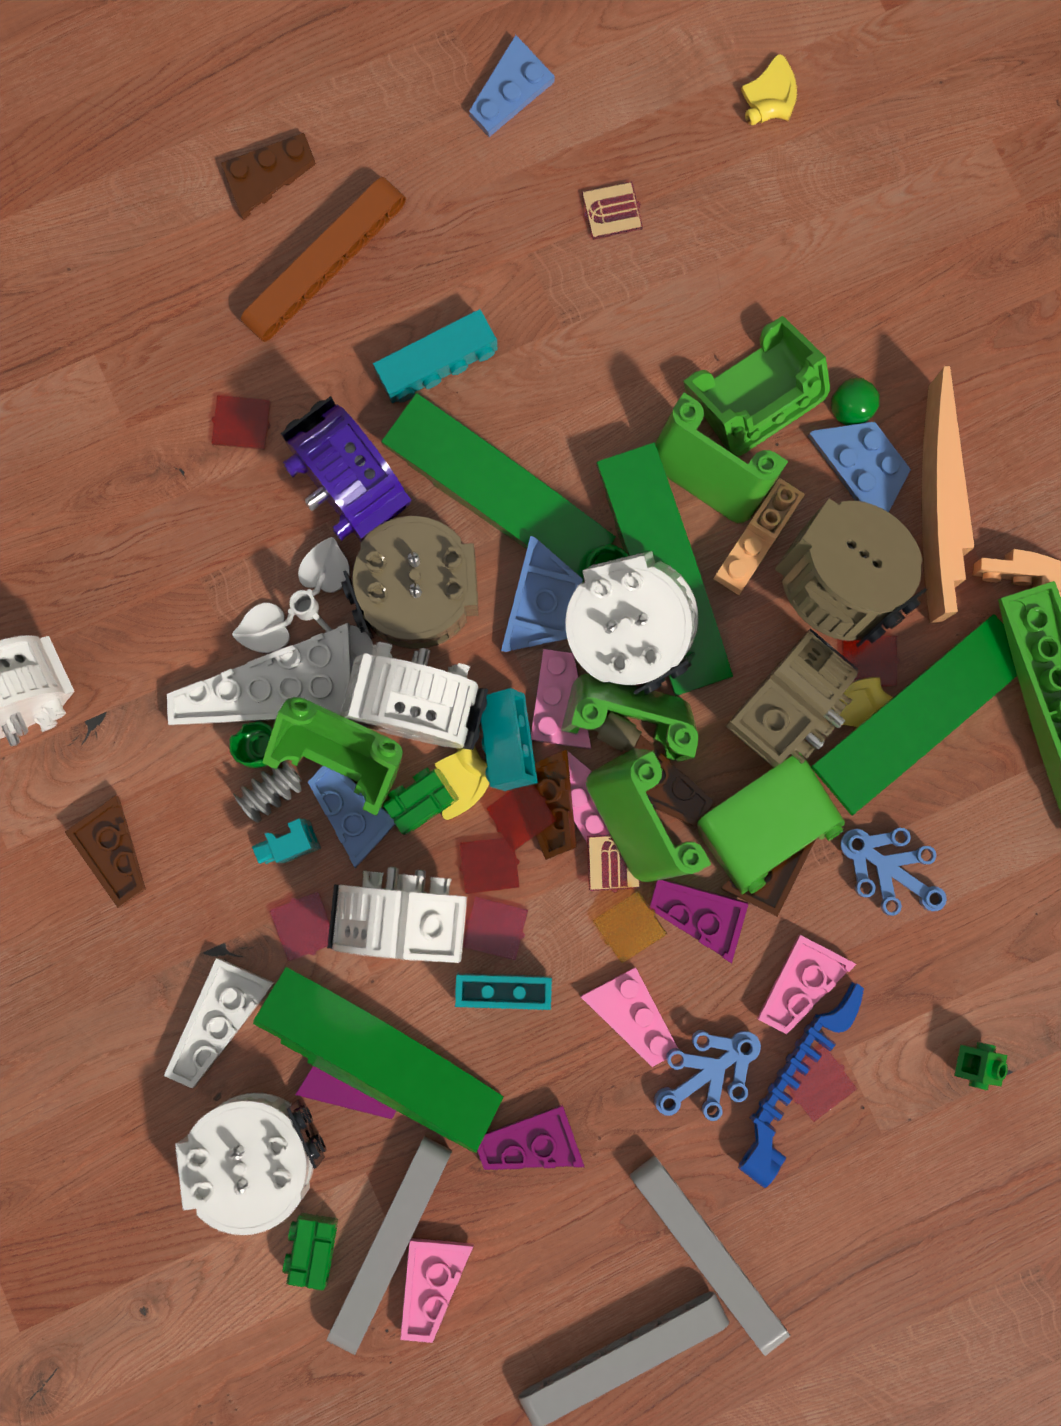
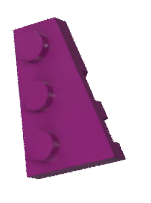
(702, 914)
(330, 1090)
(532, 1142)

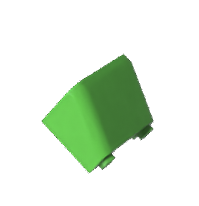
(763, 389)
(711, 470)
(673, 716)
(338, 744)
(622, 802)
(769, 823)

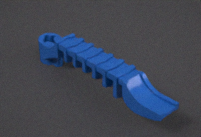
(762, 1159)

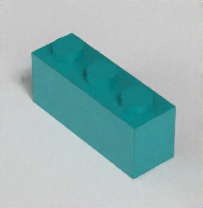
(507, 741)
(503, 991)

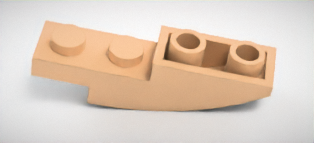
(759, 536)
(1021, 567)

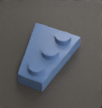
(510, 88)
(354, 827)

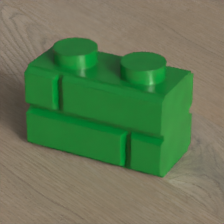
(420, 800)
(311, 1251)

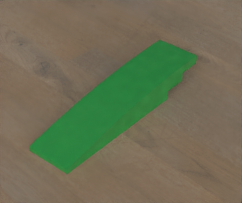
(492, 484)
(651, 521)
(918, 716)
(378, 1060)

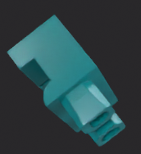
(288, 847)

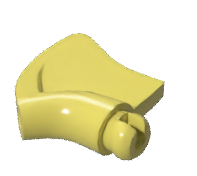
(772, 93)
(866, 699)
(467, 777)

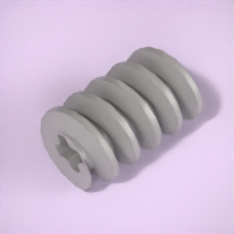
(269, 791)

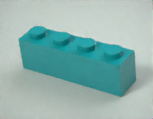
(436, 357)

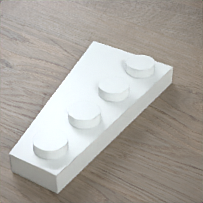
(218, 1014)

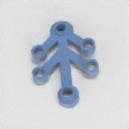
(889, 868)
(712, 1070)

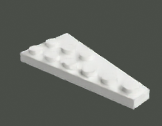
(256, 691)

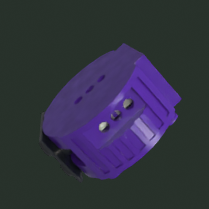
(344, 469)

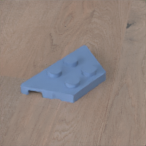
(863, 462)
(540, 599)

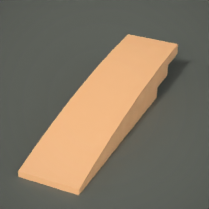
(945, 503)

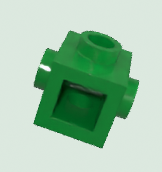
(981, 1065)

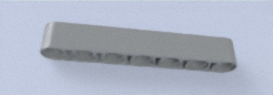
(389, 1245)
(710, 1255)
(623, 1359)

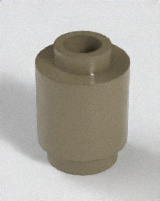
(618, 732)

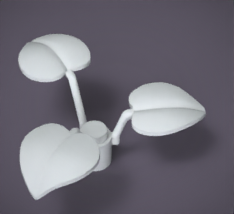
(265, 624)

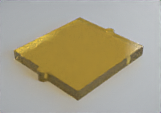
(630, 927)

